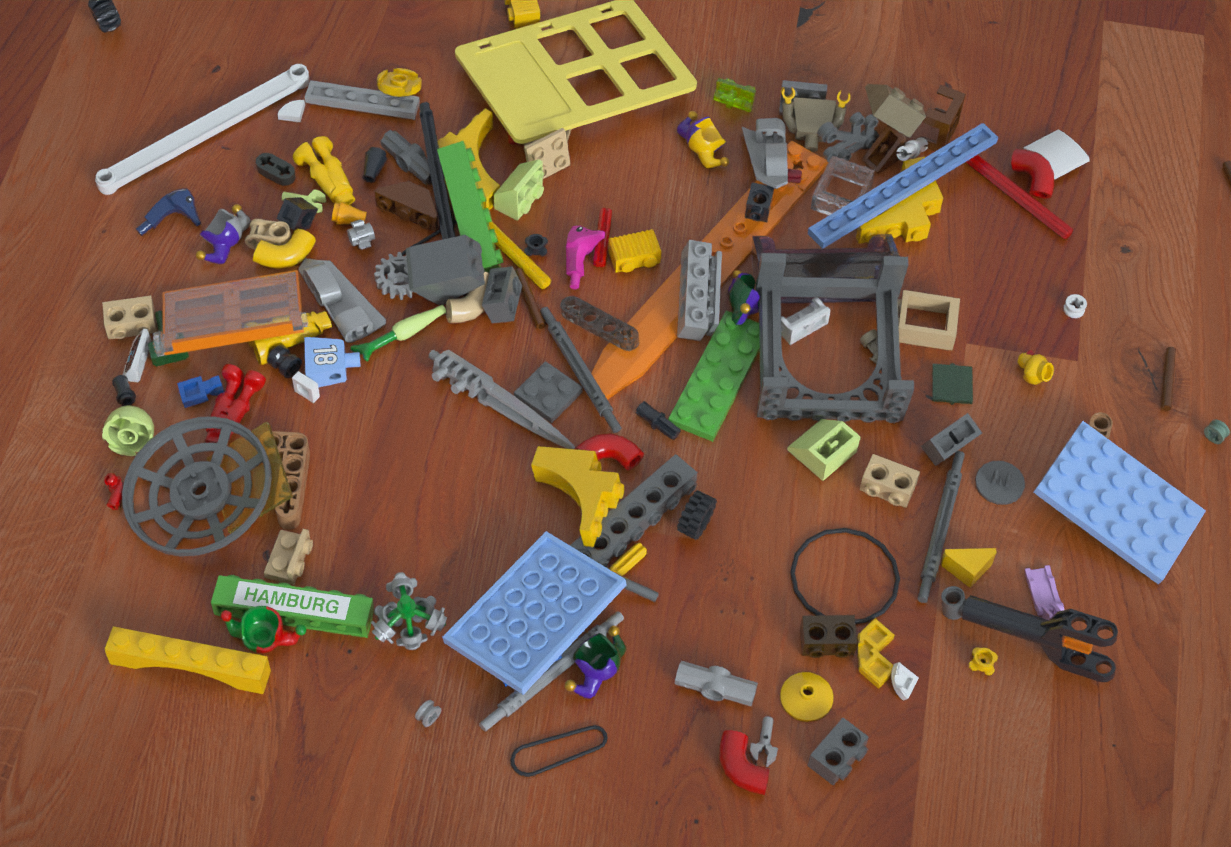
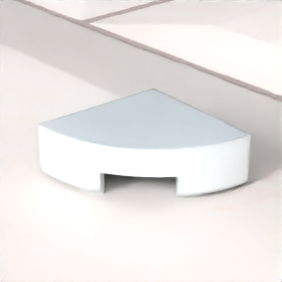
(292, 111)
(903, 680)

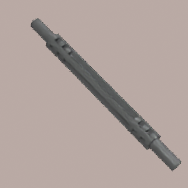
(581, 370)
(941, 526)

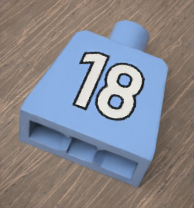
(328, 361)

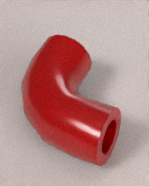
(1039, 169)
(614, 447)
(737, 766)

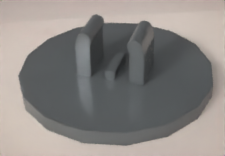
(1000, 482)

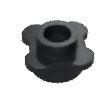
(536, 240)

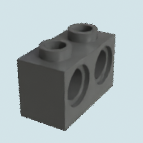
(502, 295)
(951, 439)
(833, 748)

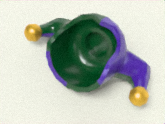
(743, 297)
(598, 662)

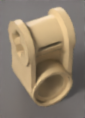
(271, 231)

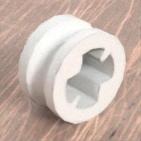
(1079, 302)

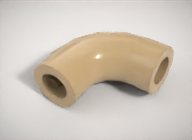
(468, 307)

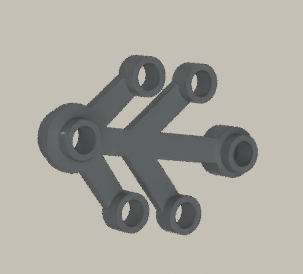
(863, 139)

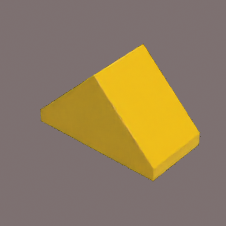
(968, 564)

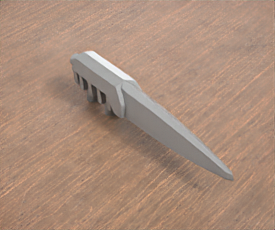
(467, 376)

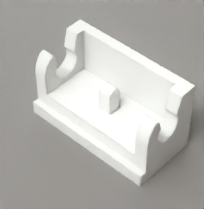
(805, 321)

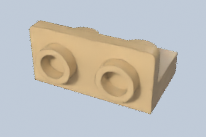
(288, 556)

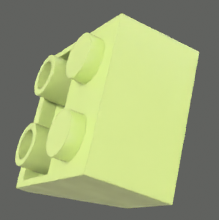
(520, 189)
(825, 447)

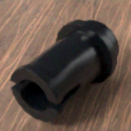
(125, 395)

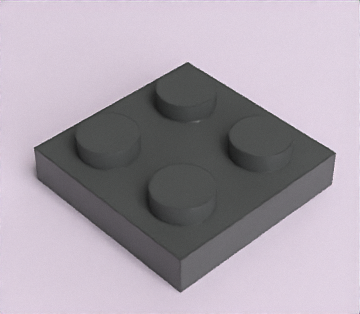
(548, 392)

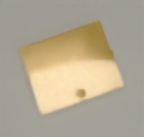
(279, 489)

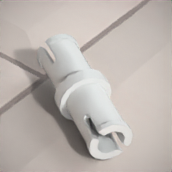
(912, 149)

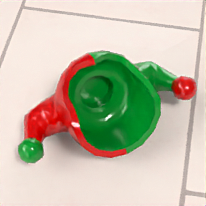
(262, 629)

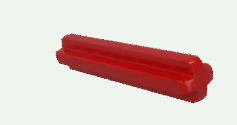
(601, 248)

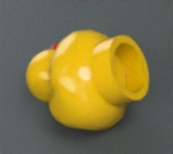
(1035, 367)

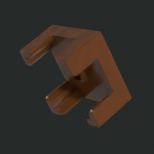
(944, 120)

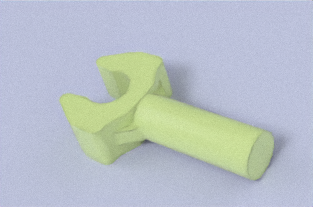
(314, 196)

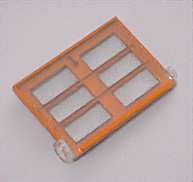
(230, 313)

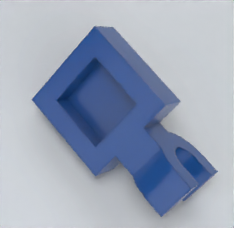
(196, 390)

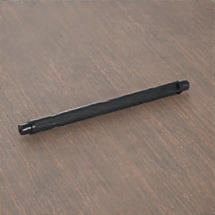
(436, 171)

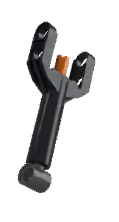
(1054, 635)

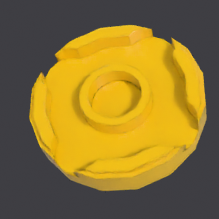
(399, 82)

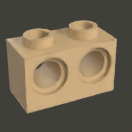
(129, 317)
(891, 476)

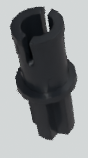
(657, 420)

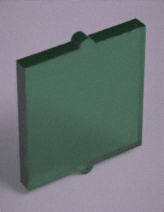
(952, 383)

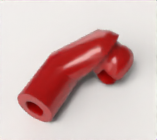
(115, 486)

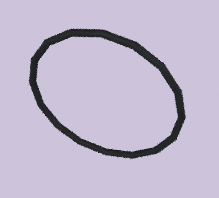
(855, 532)

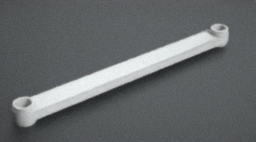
(202, 129)

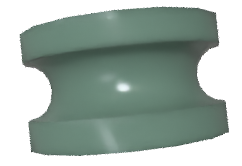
(1216, 431)

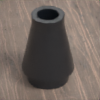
(374, 161)

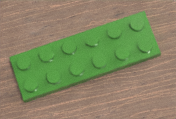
(717, 378)

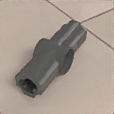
(407, 156)

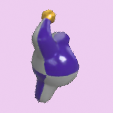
(224, 233)

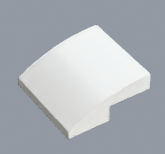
(1060, 151)

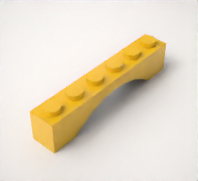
(233, 667)

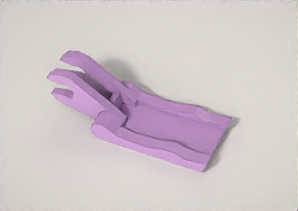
(1043, 592)

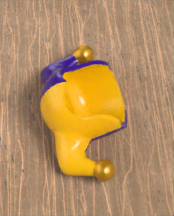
(703, 139)

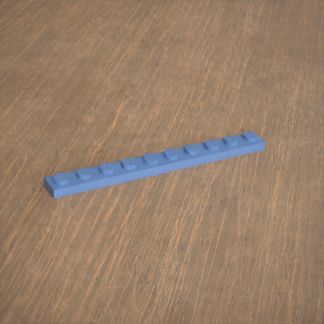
(902, 185)

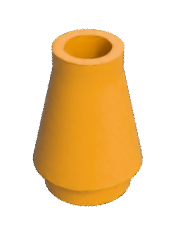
(346, 214)

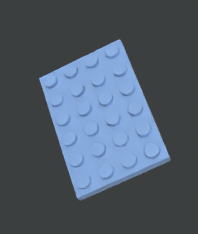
(1120, 502)
(534, 612)

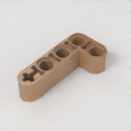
(293, 459)

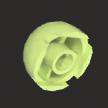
(128, 430)

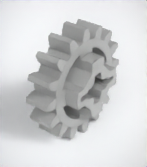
(397, 273)

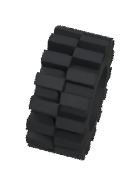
(696, 514)

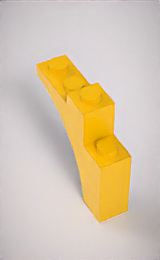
(473, 137)
(907, 216)
(582, 479)

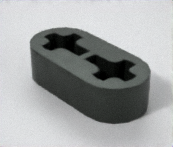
(276, 168)

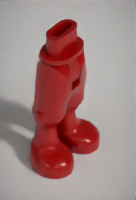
(225, 404)

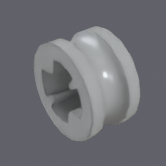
(428, 713)

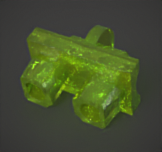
(734, 94)

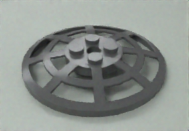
(190, 478)

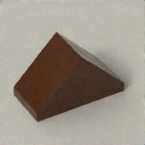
(884, 150)

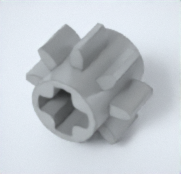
(361, 234)

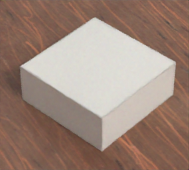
(305, 387)

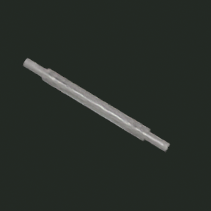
(516, 699)

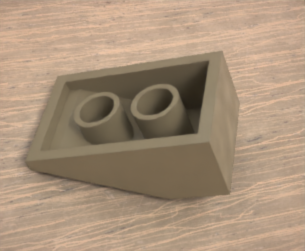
(894, 108)

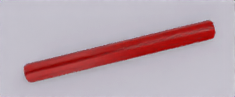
(1020, 196)

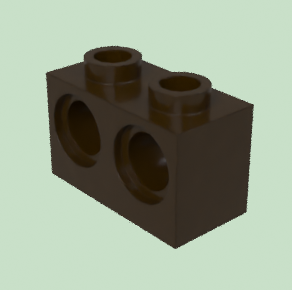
(827, 629)

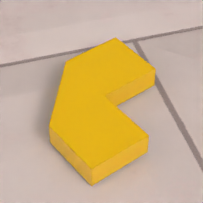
(870, 661)

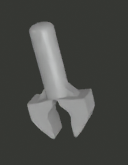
(764, 743)

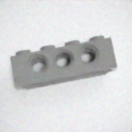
(699, 291)

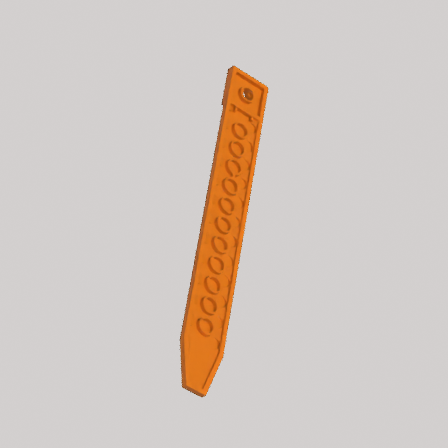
(733, 236)

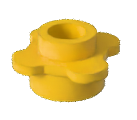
(983, 654)

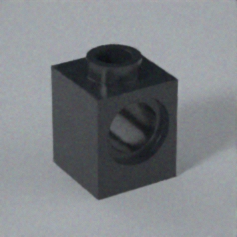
(759, 202)
(297, 213)

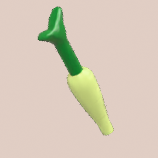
(400, 331)

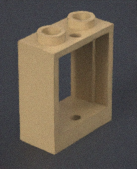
(928, 336)

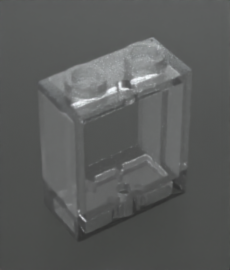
(829, 203)

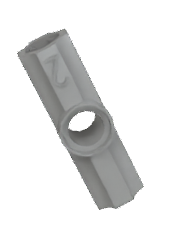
(716, 683)

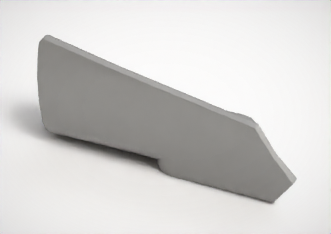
(768, 151)
(344, 303)

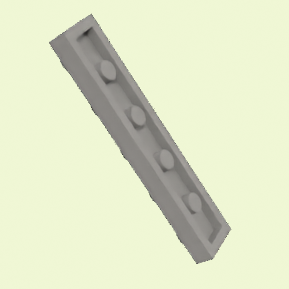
(361, 100)

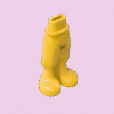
(327, 175)
(316, 323)

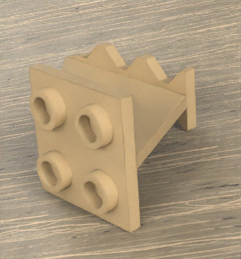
(551, 150)

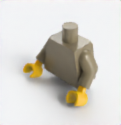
(807, 115)

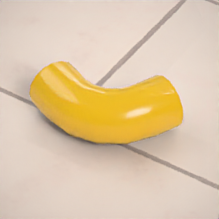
(285, 255)

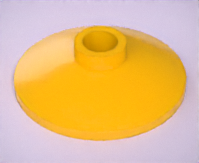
(802, 706)

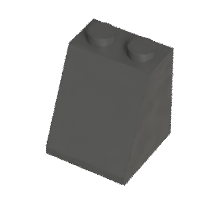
(445, 268)

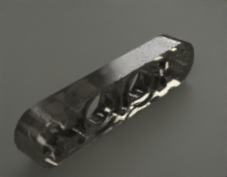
(597, 325)

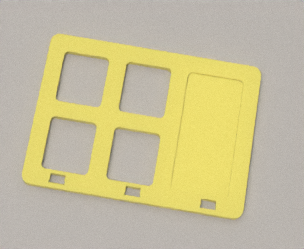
(533, 92)

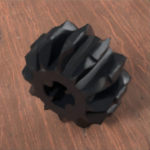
(105, 14)

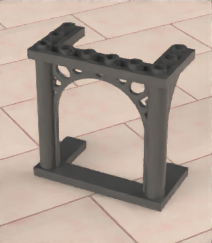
(774, 384)

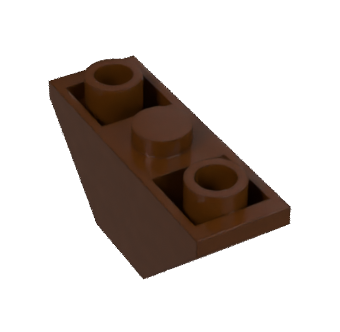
(409, 203)

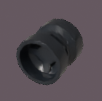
(286, 363)

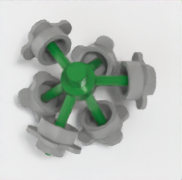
(407, 608)

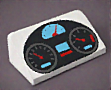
(137, 357)

